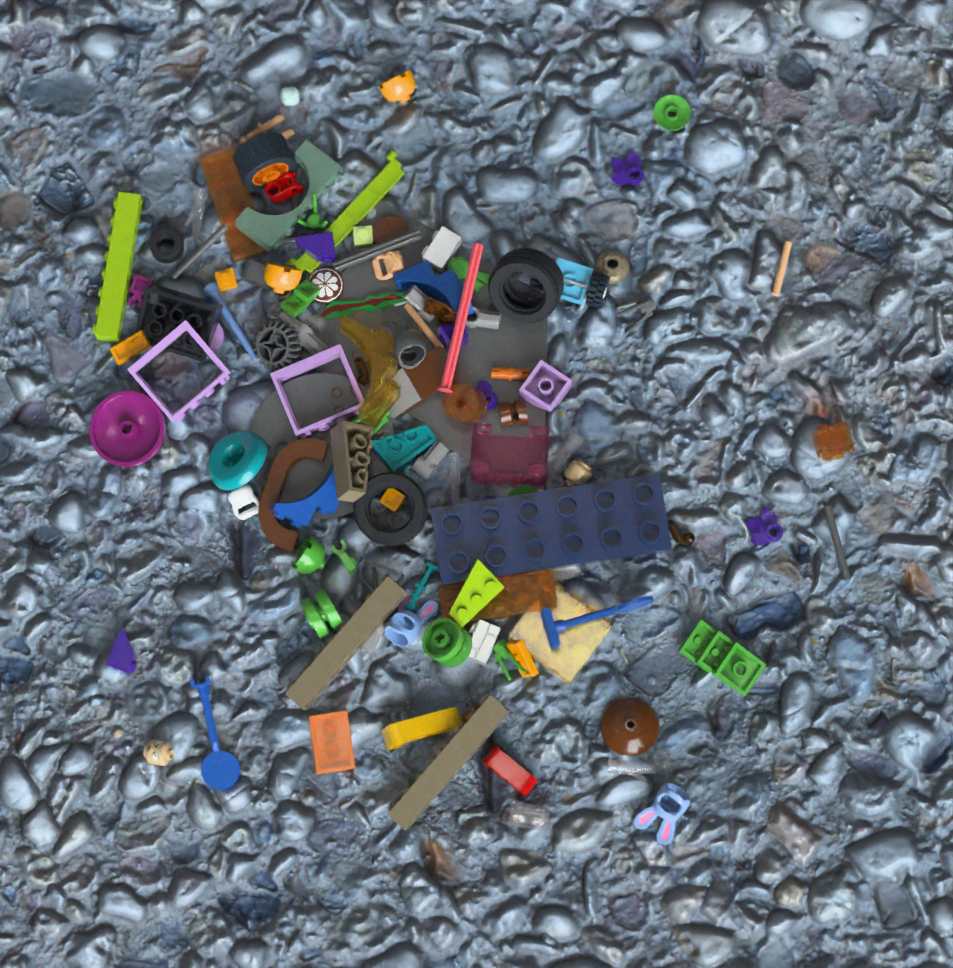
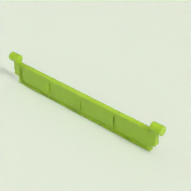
(356, 210)

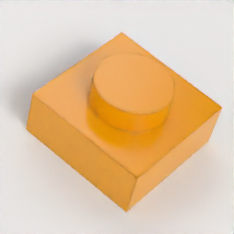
(226, 279)
(392, 499)

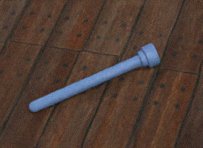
(212, 291)

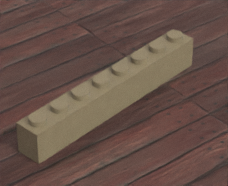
(346, 643)
(448, 762)

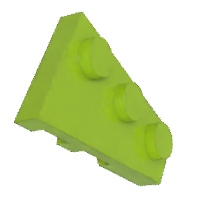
(476, 592)

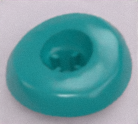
(236, 459)

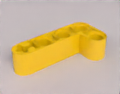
(420, 727)

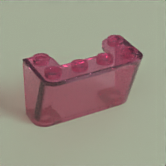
(509, 458)

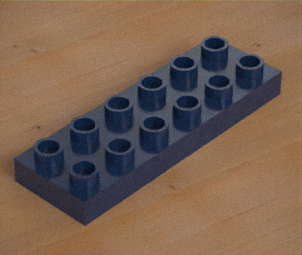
(552, 528)

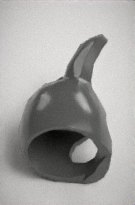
(406, 341)

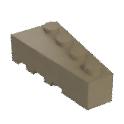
(351, 458)

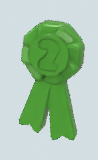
(460, 267)

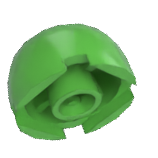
(309, 556)

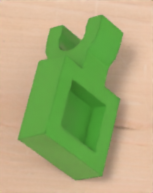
(348, 561)

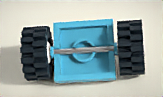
(577, 283)

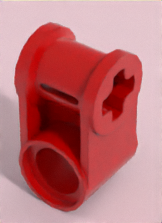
(284, 188)

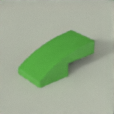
(300, 299)

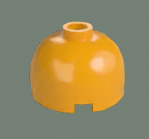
(399, 87)
(281, 277)

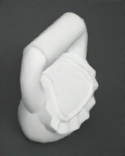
(242, 497)

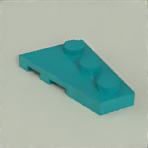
(403, 447)

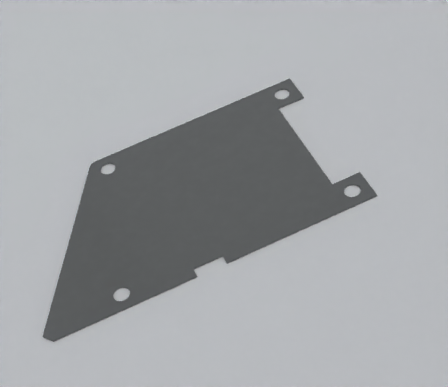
(512, 345)

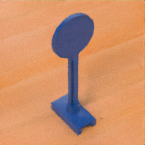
(553, 627)
(220, 767)

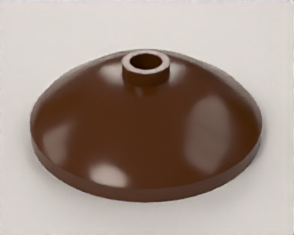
(623, 739)

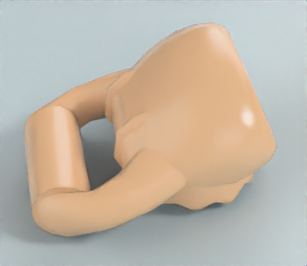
(393, 263)

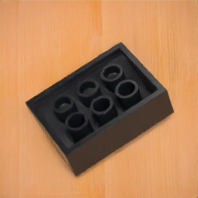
(167, 308)

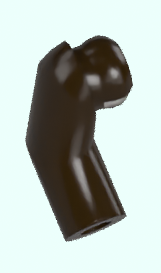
(363, 369)
(679, 537)

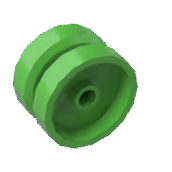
(321, 613)
(447, 642)

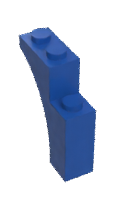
(444, 286)
(301, 511)

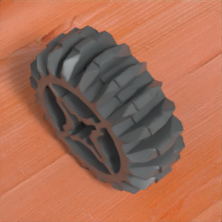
(283, 336)

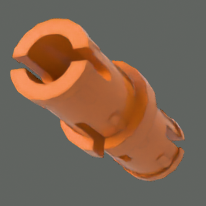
(510, 373)

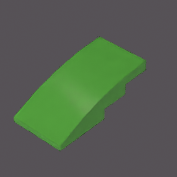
(722, 657)

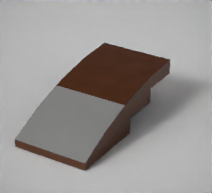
(420, 382)

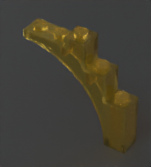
(376, 348)

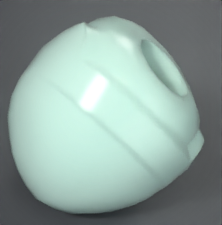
(289, 96)

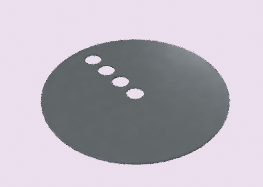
(310, 403)

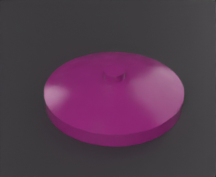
(127, 428)

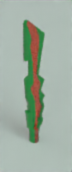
(371, 303)

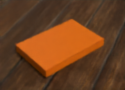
(332, 742)

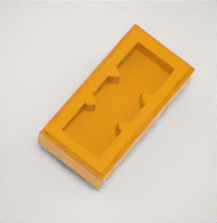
(130, 347)
(523, 656)

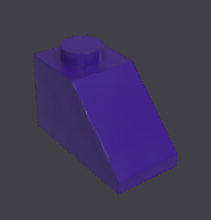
(318, 246)
(445, 335)
(122, 656)

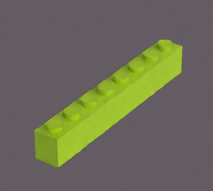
(118, 267)

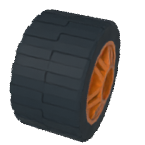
(263, 160)

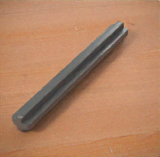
(376, 250)

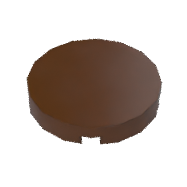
(389, 228)

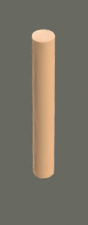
(782, 267)
(421, 323)

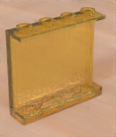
(576, 641)

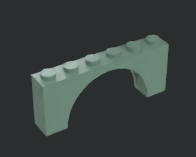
(271, 229)

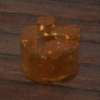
(475, 403)
(833, 441)

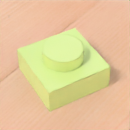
(363, 236)

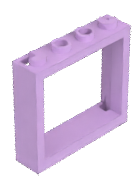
(157, 349)
(306, 365)

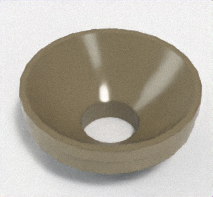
(617, 274)

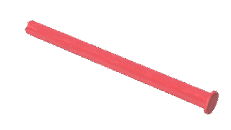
(461, 318)

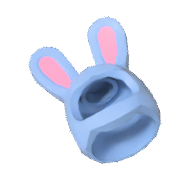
(405, 625)
(668, 804)

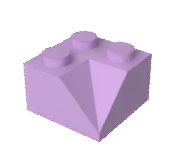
(545, 387)

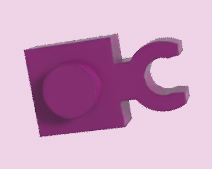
(138, 289)

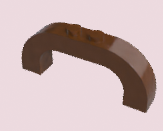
(276, 479)

